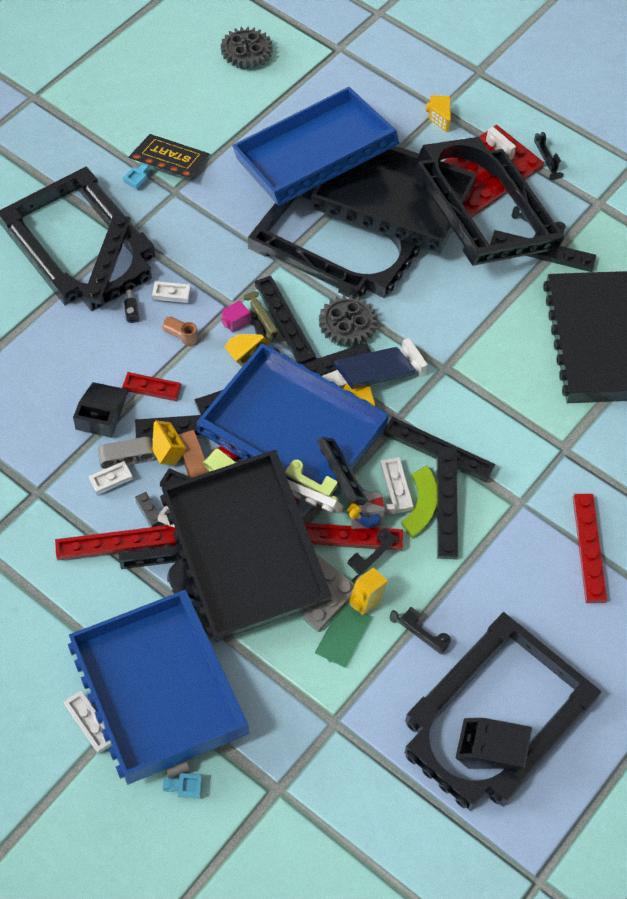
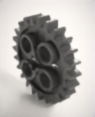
(235, 50)
(348, 315)

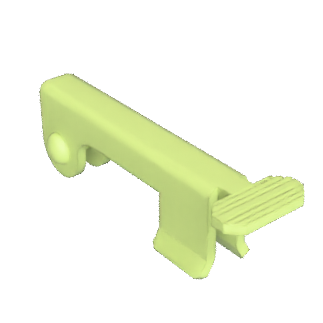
(327, 488)

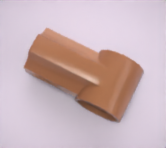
(181, 330)

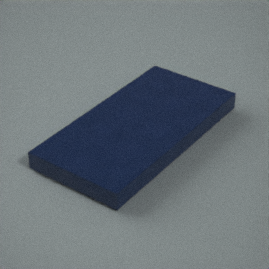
(374, 367)

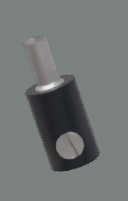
(131, 308)

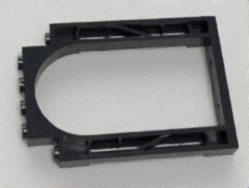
(498, 164)
(346, 281)
(61, 283)
(509, 781)

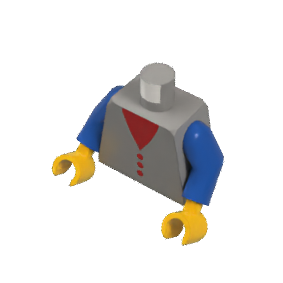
(371, 513)

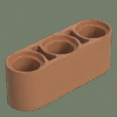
(193, 455)

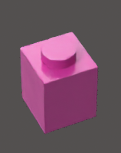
(235, 316)

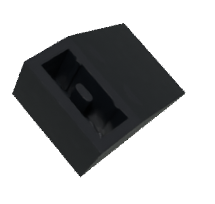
(100, 409)
(493, 744)

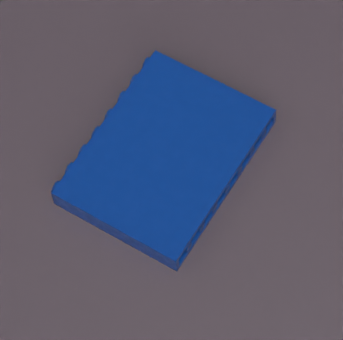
(315, 145)
(289, 409)
(157, 687)

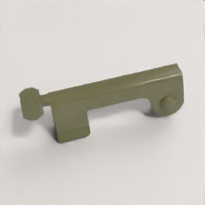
(256, 307)

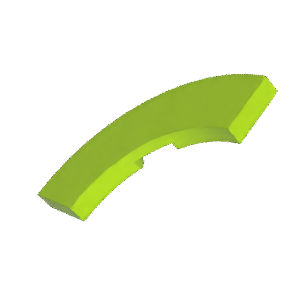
(426, 502)

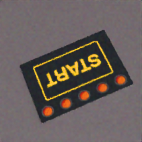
(169, 156)

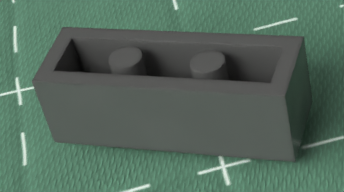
(148, 509)

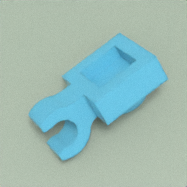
(137, 177)
(187, 785)

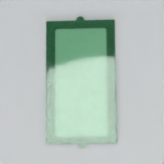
(343, 635)

